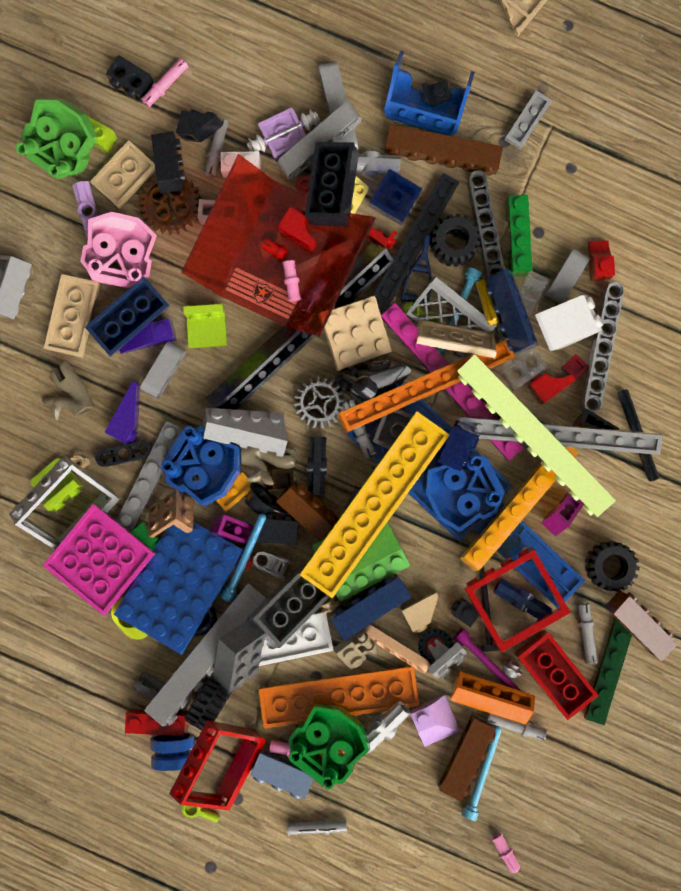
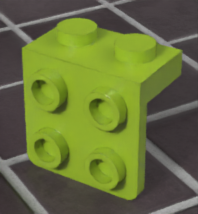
(66, 489)

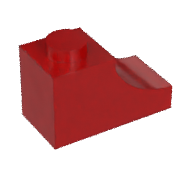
(294, 226)
(601, 261)
(546, 387)

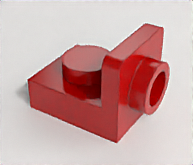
(379, 237)

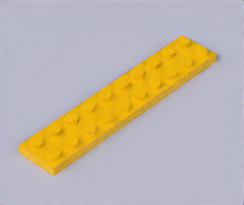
(374, 504)

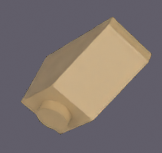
(420, 612)

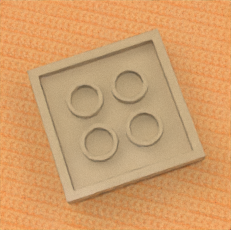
(356, 333)

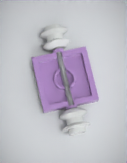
(282, 132)

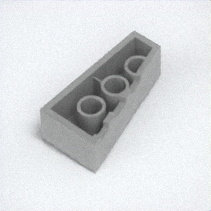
(246, 428)

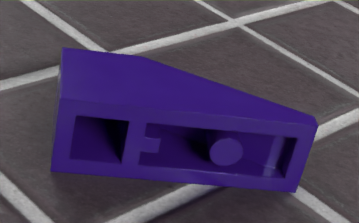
(152, 335)
(125, 420)

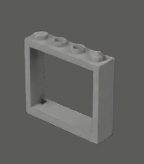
(44, 487)

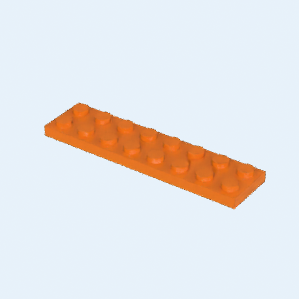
(355, 693)

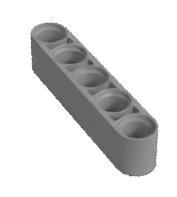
(334, 93)
(329, 130)

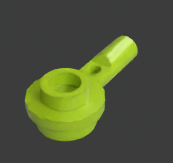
(417, 311)
(190, 811)

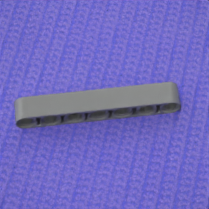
(607, 340)

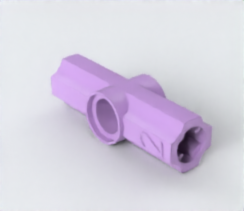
(85, 200)

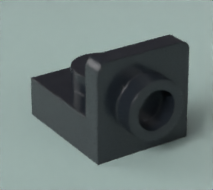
(437, 93)
(464, 611)

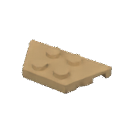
(521, 12)

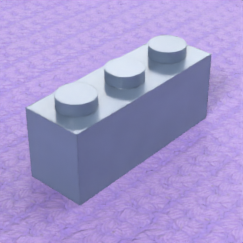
(281, 774)

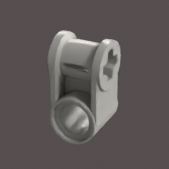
(273, 564)

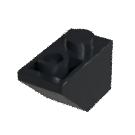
(197, 126)

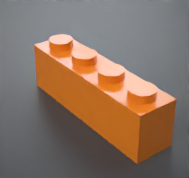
(493, 698)

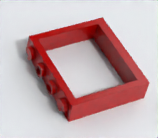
(533, 627)
(233, 778)

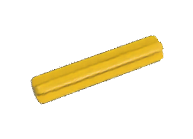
(486, 302)

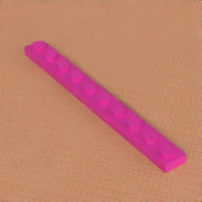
(432, 361)

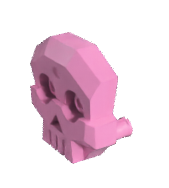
(121, 235)

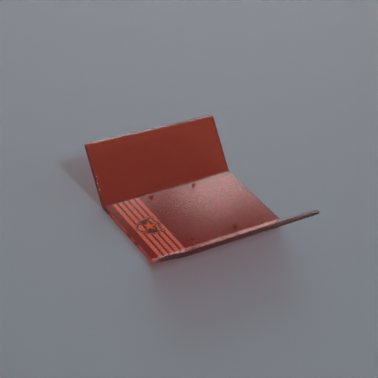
(235, 266)

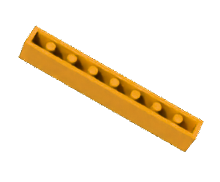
(510, 516)

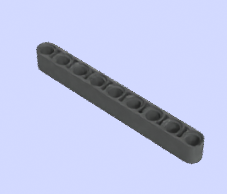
(486, 228)

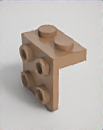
(172, 510)

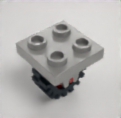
(440, 651)

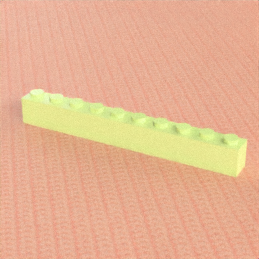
(533, 432)

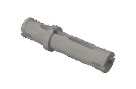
(215, 150)
(361, 434)
(586, 624)
(526, 730)
(316, 827)

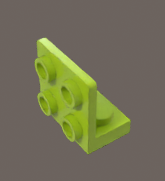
(206, 326)

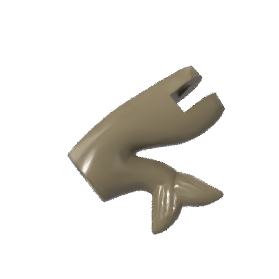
(69, 382)
(252, 458)

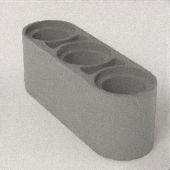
(567, 276)
(163, 369)

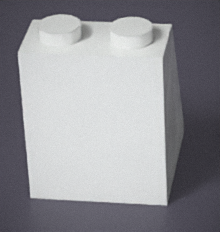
(569, 322)

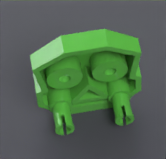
(53, 148)

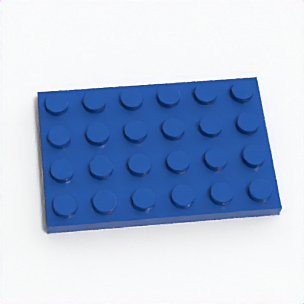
(179, 585)

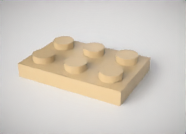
(123, 174)

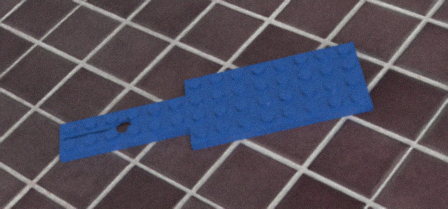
(519, 538)

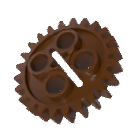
(154, 208)

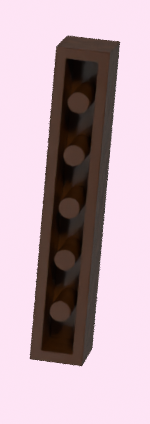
(443, 149)

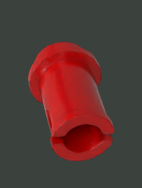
(276, 249)

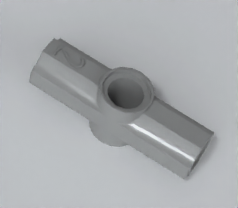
(373, 163)
(386, 725)

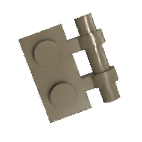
(351, 654)

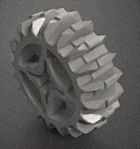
(313, 386)

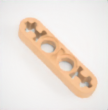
(396, 648)

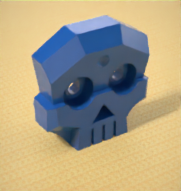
(214, 473)
(449, 497)

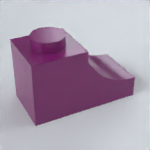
(562, 514)

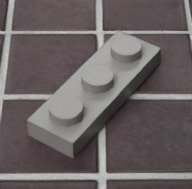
(528, 120)

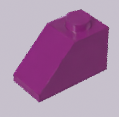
(231, 529)

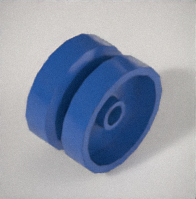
(170, 751)

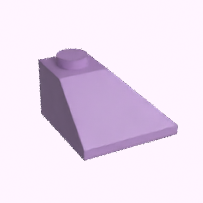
(434, 720)

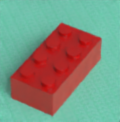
(556, 674)

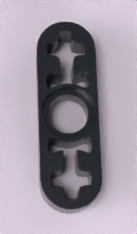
(110, 462)

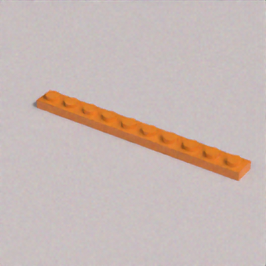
(415, 390)

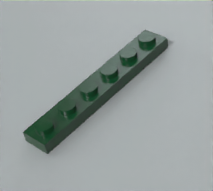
(608, 673)

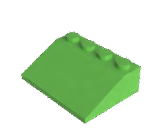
(379, 562)

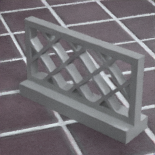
(456, 301)

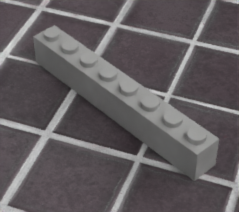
(201, 660)

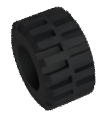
(459, 225)
(627, 570)
(207, 704)

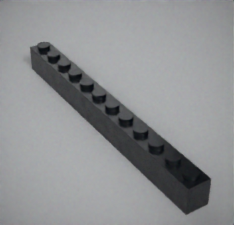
(289, 342)

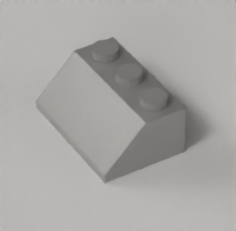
(12, 283)

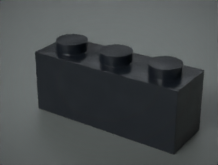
(168, 162)

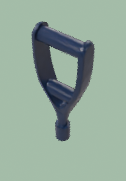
(419, 268)

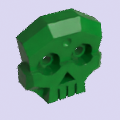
(338, 731)

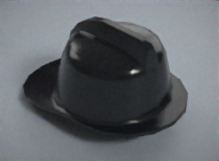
(262, 501)

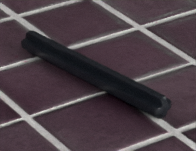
(635, 426)

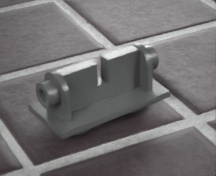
(148, 685)

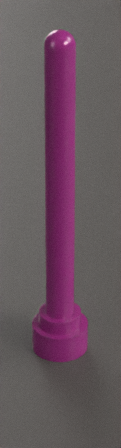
(463, 638)

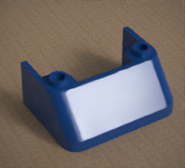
(407, 106)

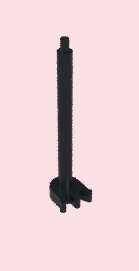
(485, 603)

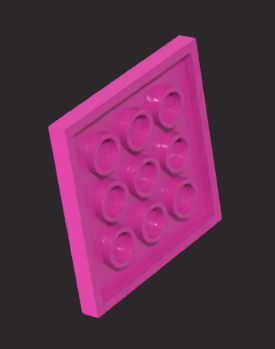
(99, 559)

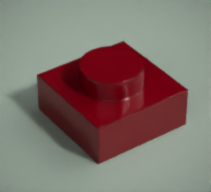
(575, 366)

